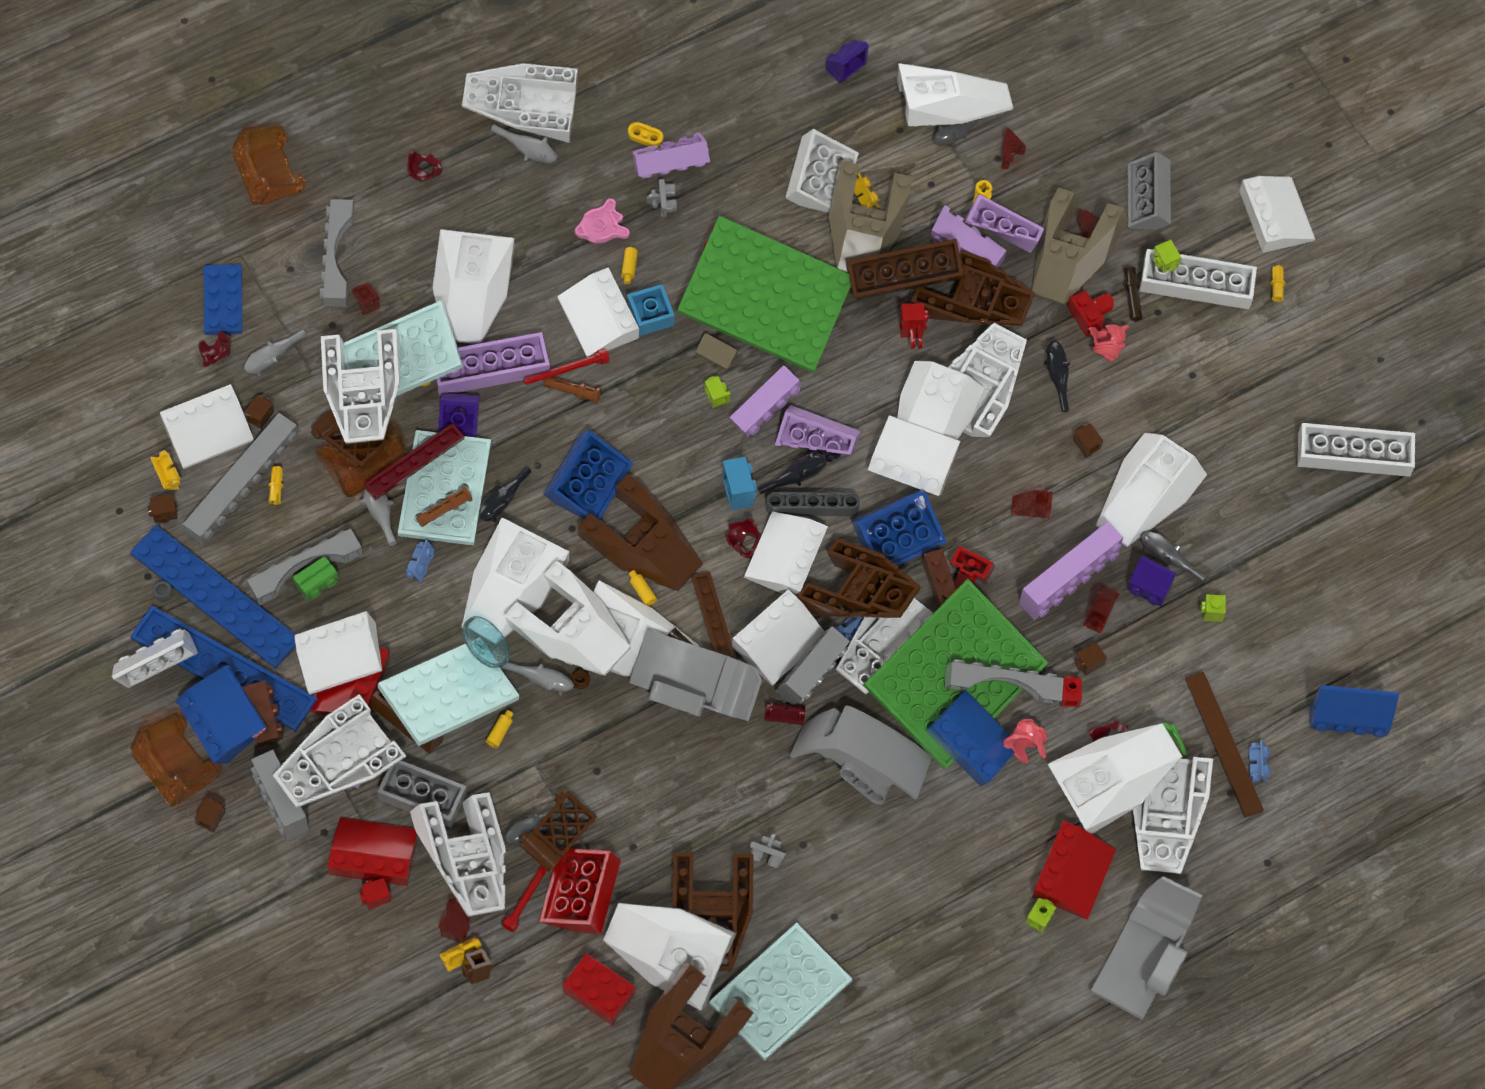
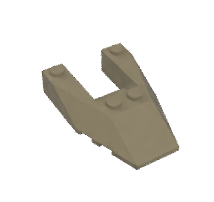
(860, 229)
(1069, 260)

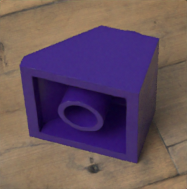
(847, 60)
(461, 411)
(1151, 581)

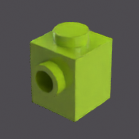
(1166, 256)
(1213, 608)
(1041, 914)

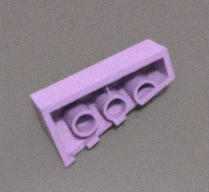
(671, 156)
(1004, 223)
(970, 239)
(766, 401)
(815, 432)

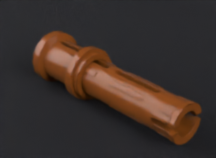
(580, 390)
(451, 502)

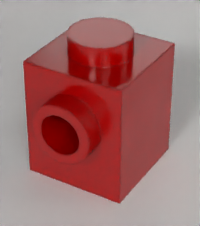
(1071, 692)
(375, 893)

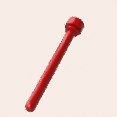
(600, 357)
(511, 922)

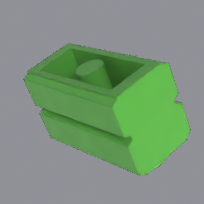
(315, 578)

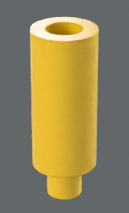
(629, 264)
(642, 588)
(499, 729)

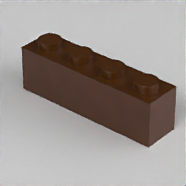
(384, 709)

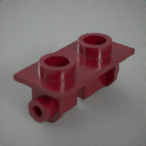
(785, 713)

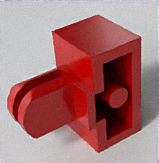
(1089, 311)
(913, 323)
(970, 567)

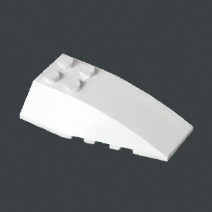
(993, 364)
(939, 398)
(1172, 815)

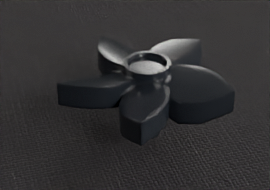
(830, 456)

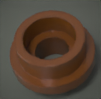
(580, 674)

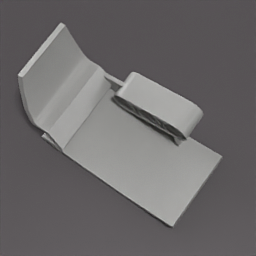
(694, 677)
(867, 751)
(1149, 948)

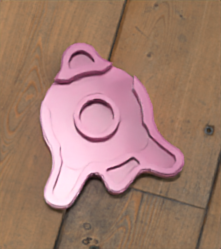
(602, 224)

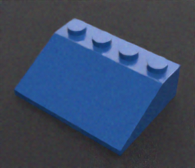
(588, 477)
(901, 528)
(1353, 710)
(221, 715)
(972, 738)

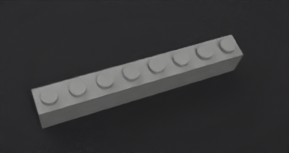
(240, 479)

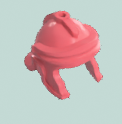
(1109, 340)
(1026, 735)

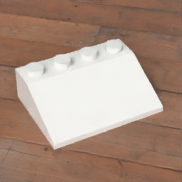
(816, 170)
(1275, 212)
(599, 313)
(206, 426)
(914, 455)
(785, 552)
(778, 637)
(339, 652)
(154, 659)

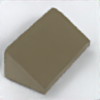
(716, 351)

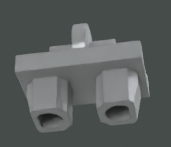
(665, 205)
(776, 855)

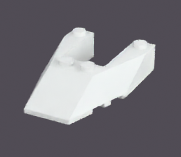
(362, 396)
(582, 635)
(468, 863)

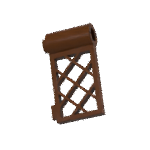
(327, 427)
(540, 847)

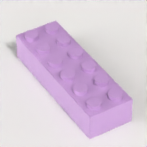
(496, 363)
(1071, 571)

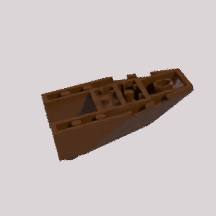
(981, 297)
(652, 547)
(871, 591)
(724, 909)
(677, 1045)

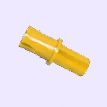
(1277, 283)
(275, 485)

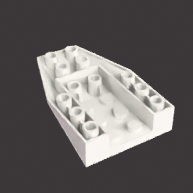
(949, 96)
(525, 97)
(472, 281)
(512, 573)
(633, 621)
(1115, 773)
(663, 939)

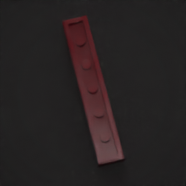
(413, 461)

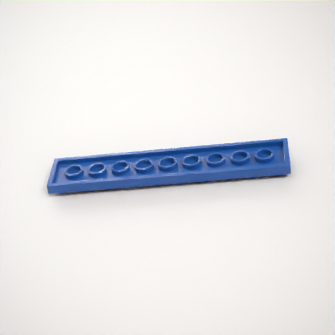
(215, 596)
(292, 701)

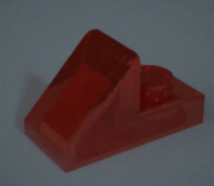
(1011, 146)
(366, 298)

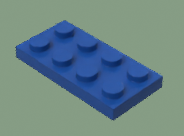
(223, 299)

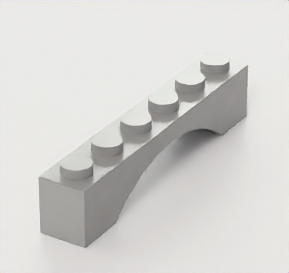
(340, 220)
(339, 548)
(1042, 688)

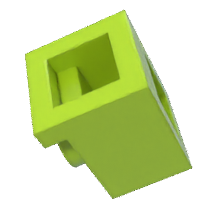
(716, 391)

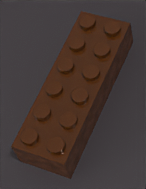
(906, 269)

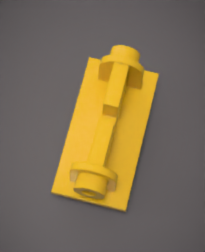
(869, 197)
(168, 476)
(454, 957)

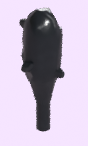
(1058, 369)
(797, 472)
(500, 498)

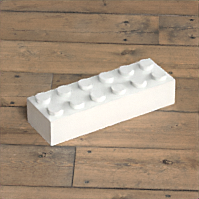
(1201, 281)
(1356, 449)

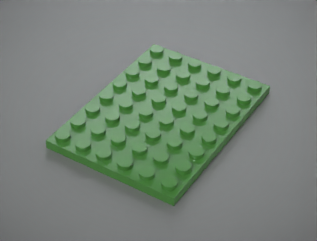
(765, 294)
(961, 629)

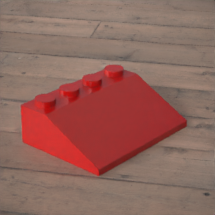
(334, 697)
(372, 851)
(1074, 870)
(581, 890)

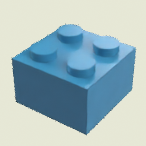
(651, 309)
(738, 483)

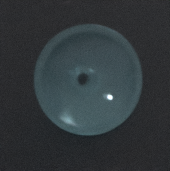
(485, 642)

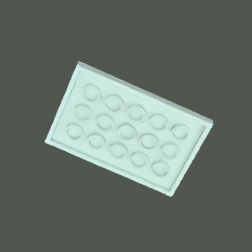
(425, 347)
(458, 467)
(446, 694)
(783, 990)

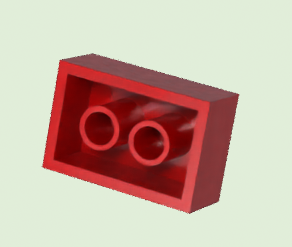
(599, 989)

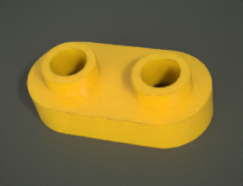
(645, 135)

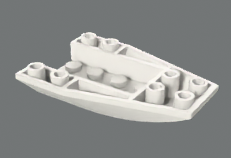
(1150, 486)
(877, 641)
(338, 755)

